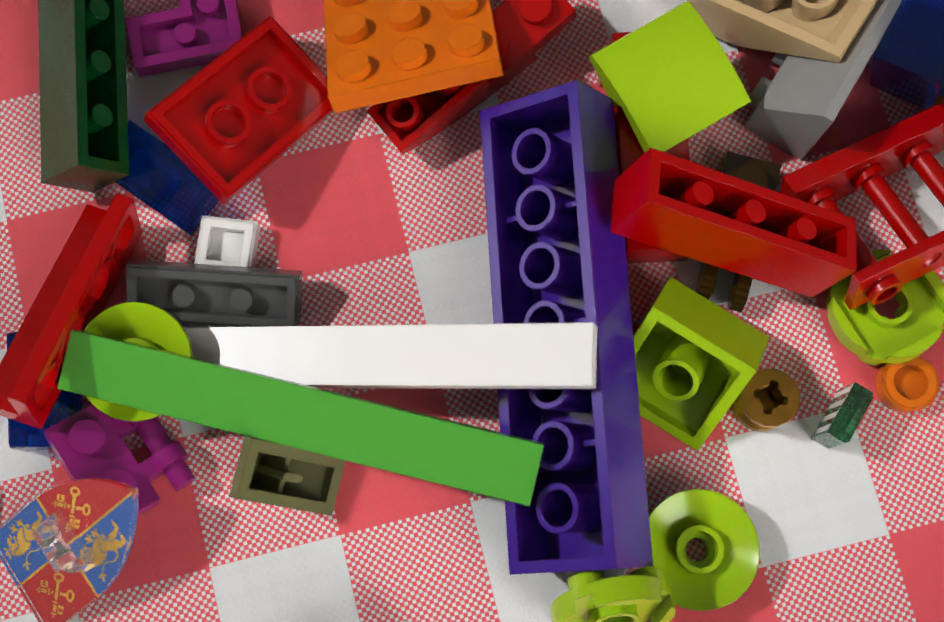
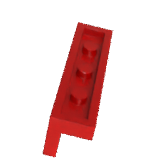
(66, 302)

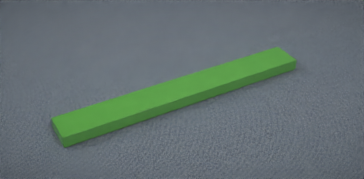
(302, 416)

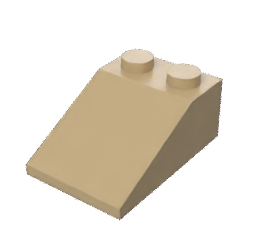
(788, 26)

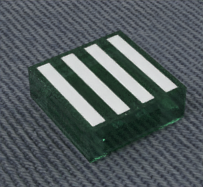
(843, 416)

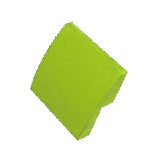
(670, 78)

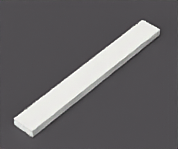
(410, 354)

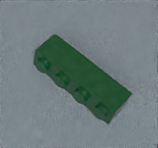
(83, 93)

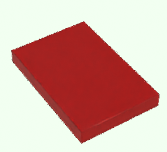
(243, 109)

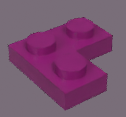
(183, 35)

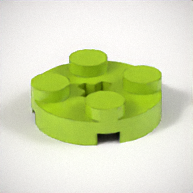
(887, 340)
(626, 598)

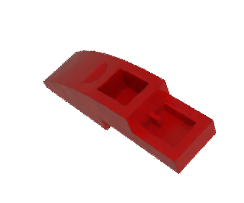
(520, 31)

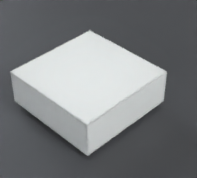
(227, 242)

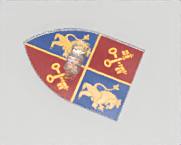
(69, 544)

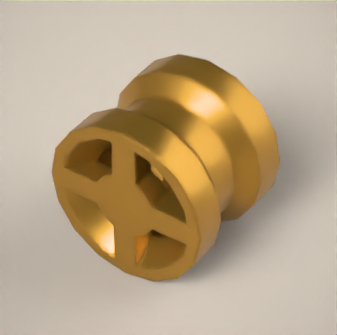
(756, 407)

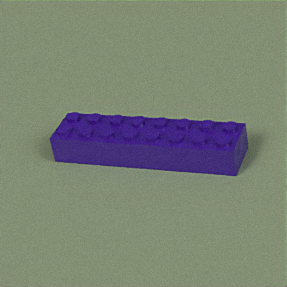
(555, 261)

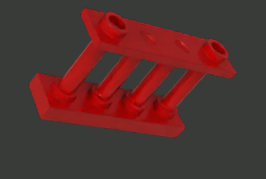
(864, 169)

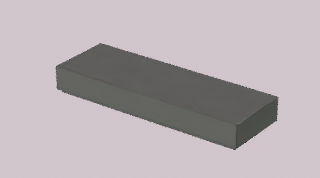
(218, 293)

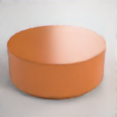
(907, 385)

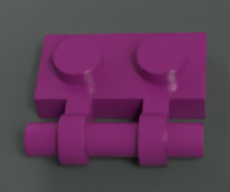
(95, 448)

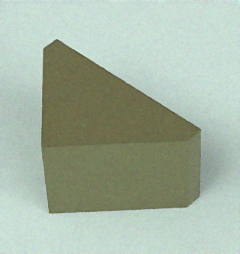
(286, 477)

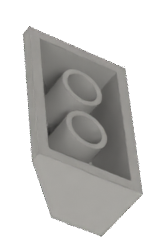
(810, 92)

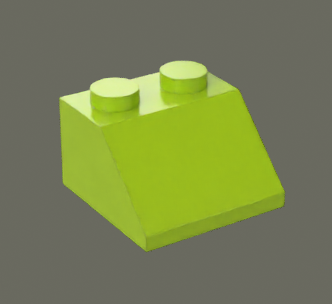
(692, 362)

